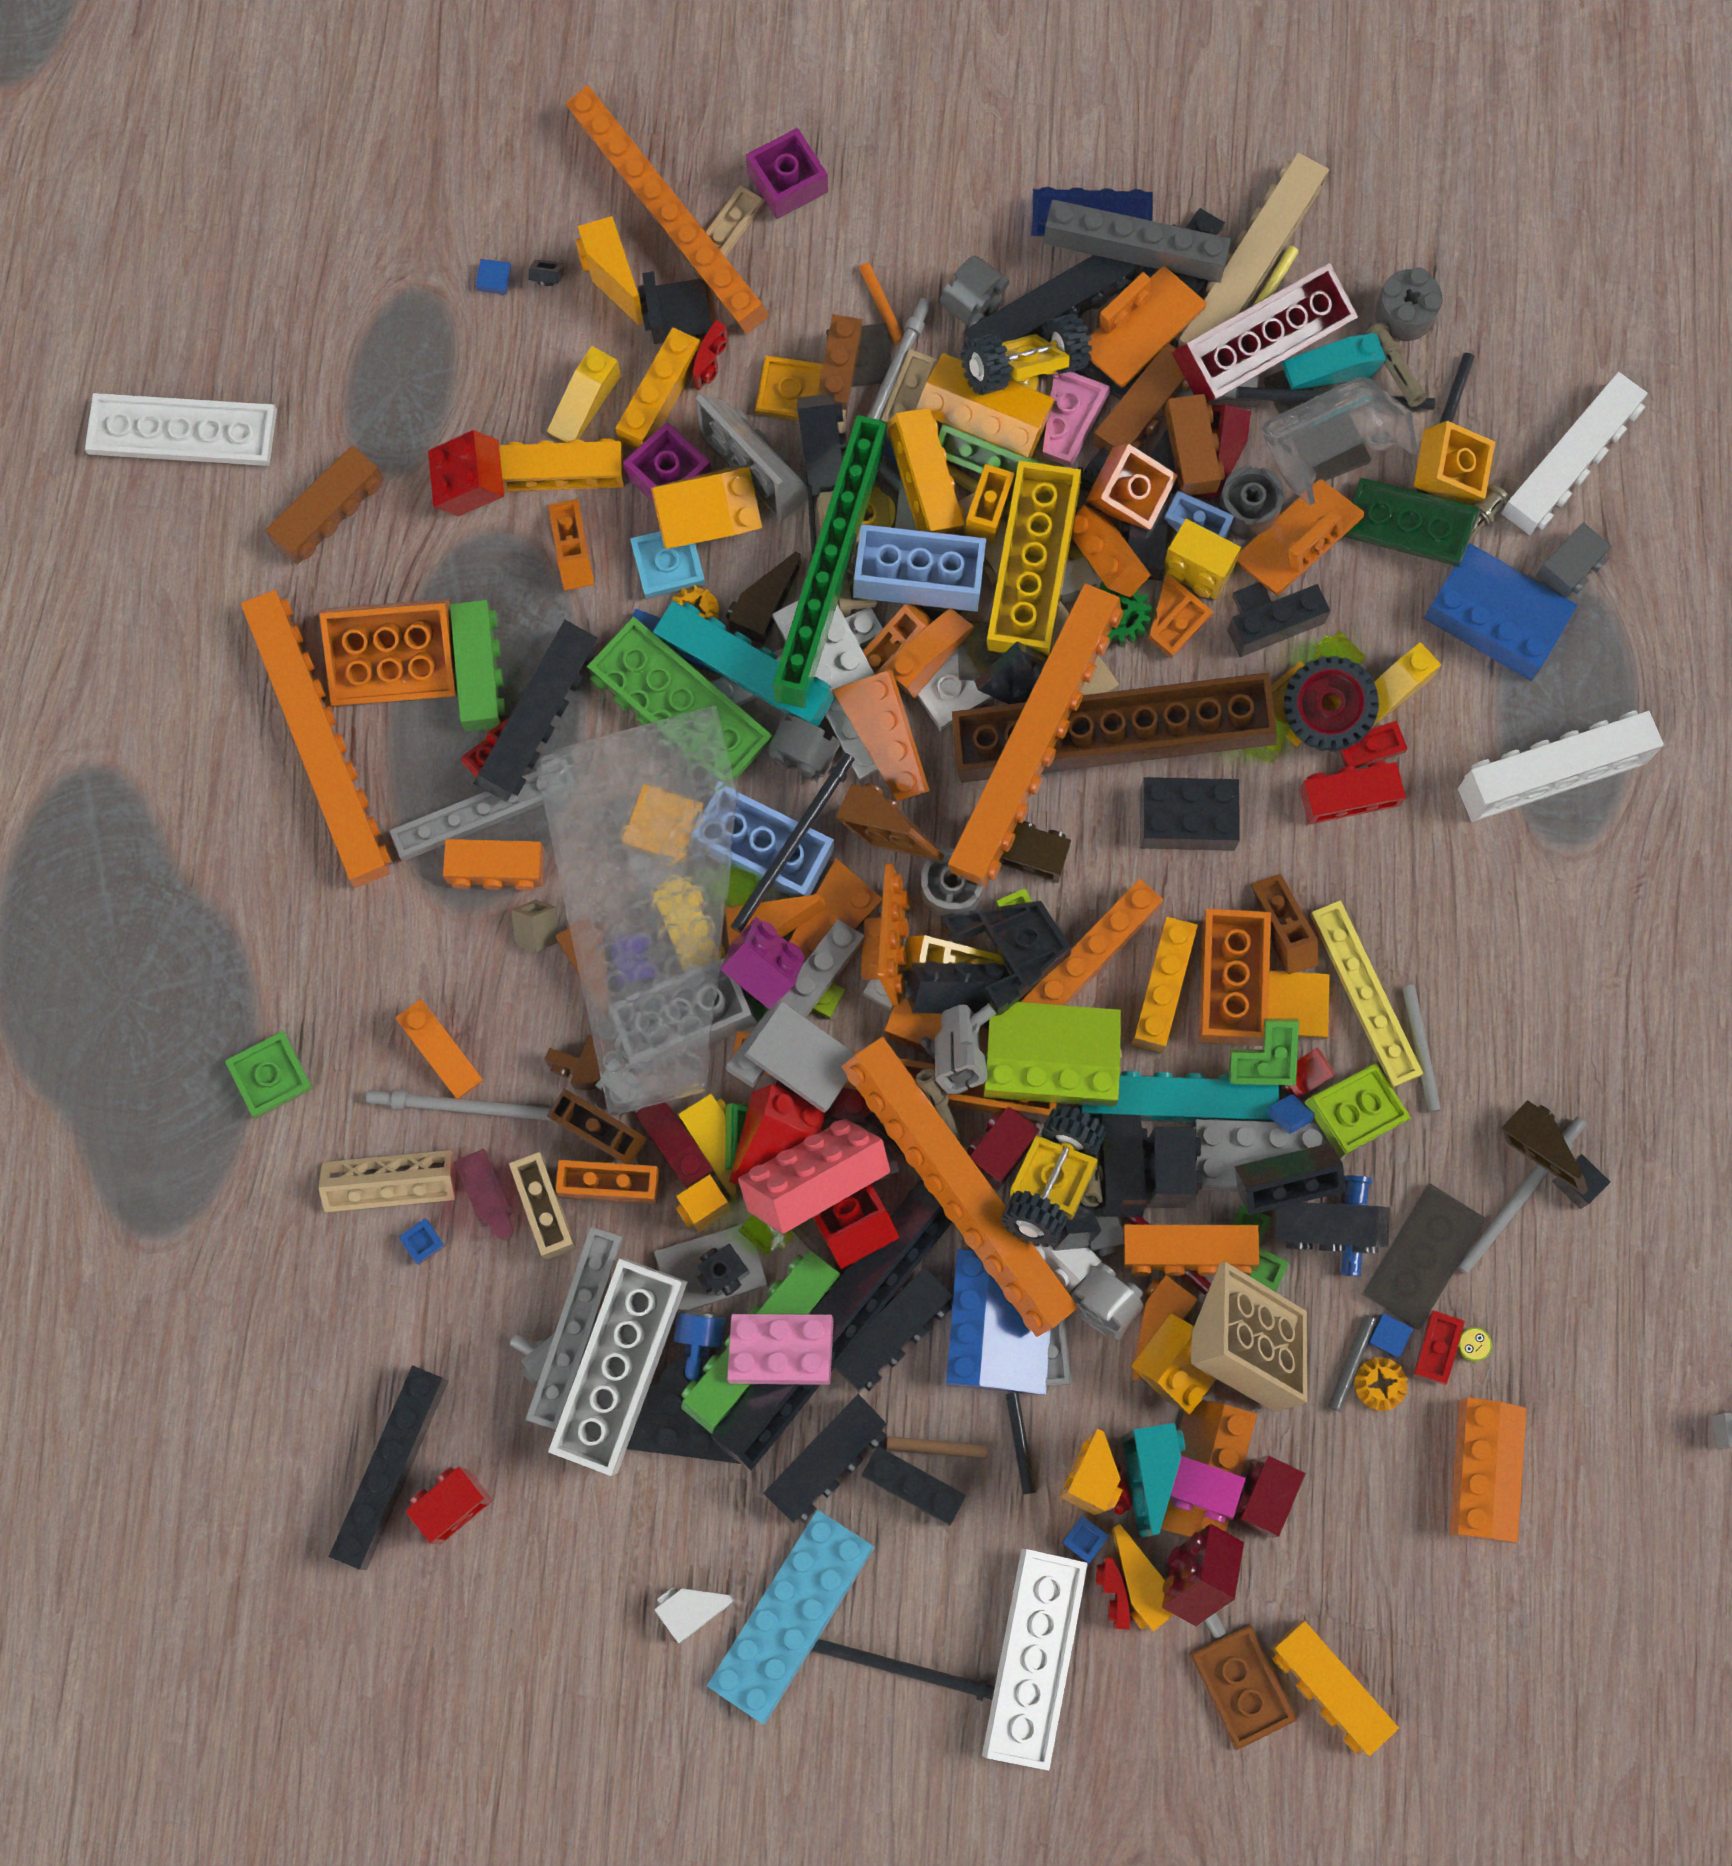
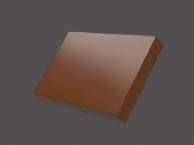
(1243, 1687)

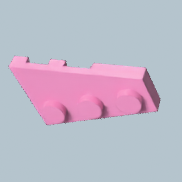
(1072, 415)

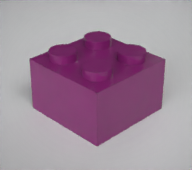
(787, 173)
(663, 460)
(763, 962)

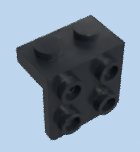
(676, 306)

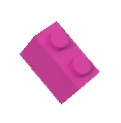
(1206, 1489)

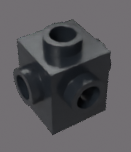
(724, 1258)

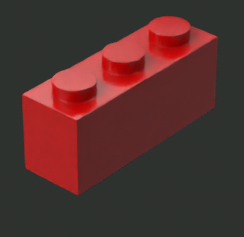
(1352, 792)

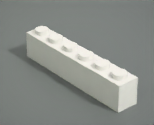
(1575, 453)

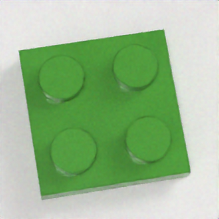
(269, 1074)

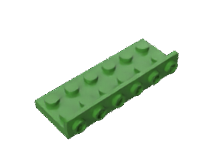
(663, 685)

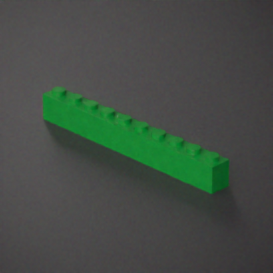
(830, 562)

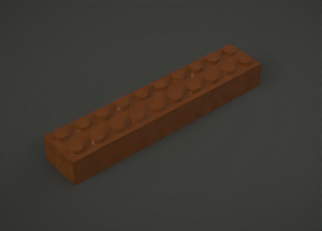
(1131, 725)

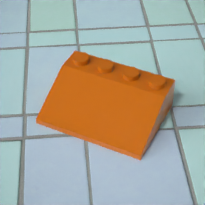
(389, 652)

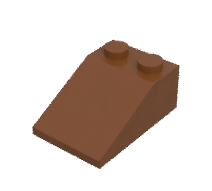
(883, 824)

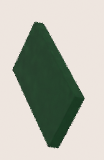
(1413, 522)

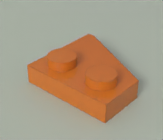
(1177, 617)

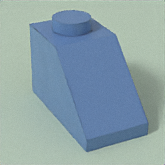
(1201, 513)

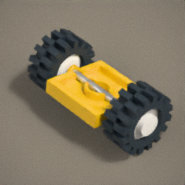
(993, 362)
(1054, 1176)

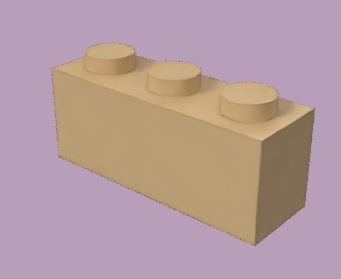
(542, 1206)

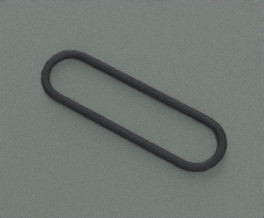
(811, 517)

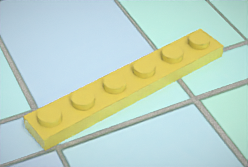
(1366, 994)

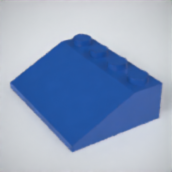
(1500, 612)
(988, 1336)

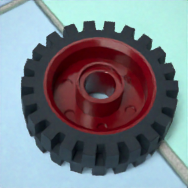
(1324, 679)

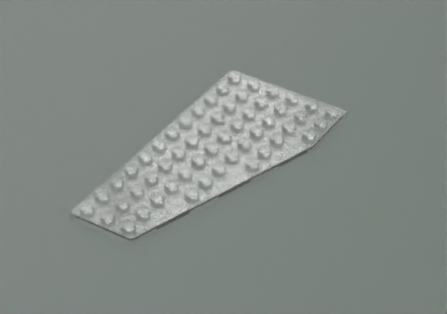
(645, 882)

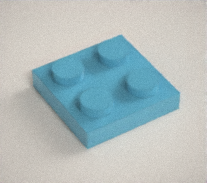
(665, 569)

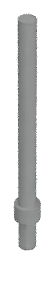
(912, 329)
(401, 1099)
(1514, 1204)

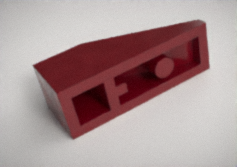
(1232, 432)
(675, 1143)

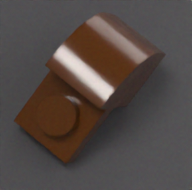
(584, 1069)

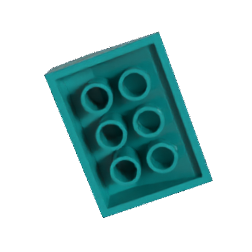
(1152, 1466)

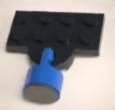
(661, 1422)

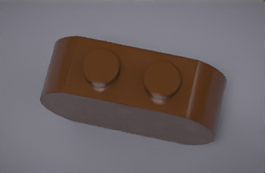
(596, 1127)

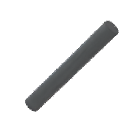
(1352, 1363)

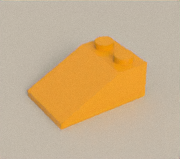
(605, 258)
(706, 507)

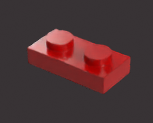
(1378, 745)
(1438, 1347)

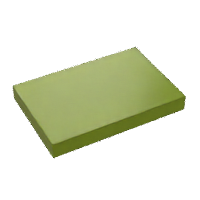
(1357, 1110)

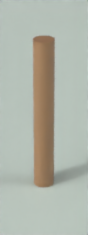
(937, 1447)

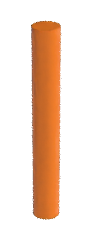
(881, 302)

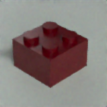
(1003, 1147)
(1268, 1496)
(1202, 1574)

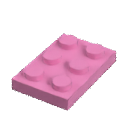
(780, 1349)

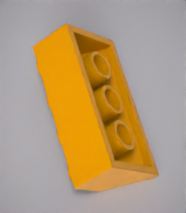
(1003, 417)
(1093, 1477)

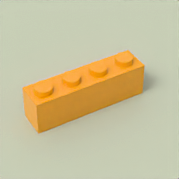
(658, 389)
(562, 465)
(925, 472)
(1164, 985)
(1334, 1688)

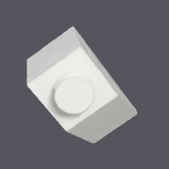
(689, 1610)

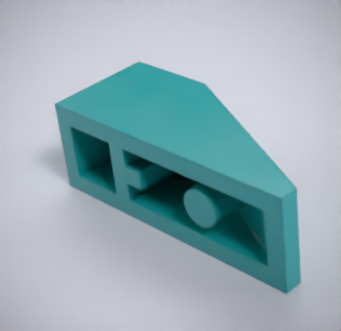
(1336, 362)

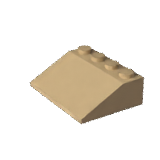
(1252, 1340)

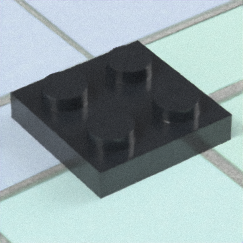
(1013, 674)

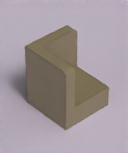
(535, 925)

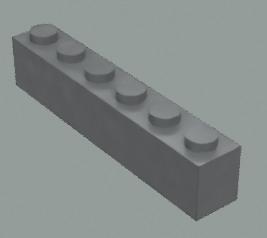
(1136, 240)

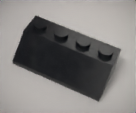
(825, 1459)

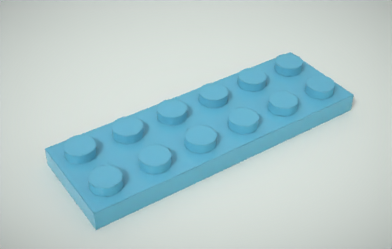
(790, 1617)

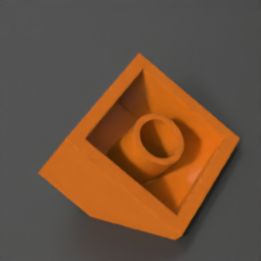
(1131, 487)

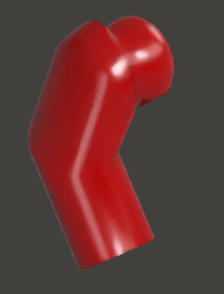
(1125, 1500)

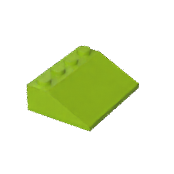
(1054, 1054)

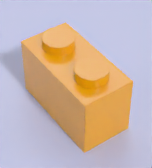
(989, 503)
(702, 1204)

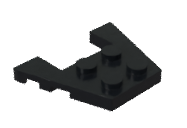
(1025, 941)

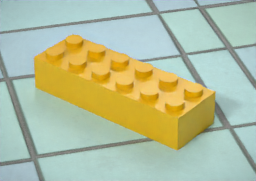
(1034, 557)

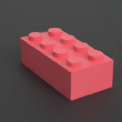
(814, 1175)

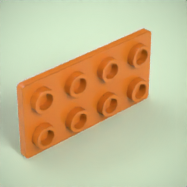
(1142, 323)
(1299, 537)
(884, 938)

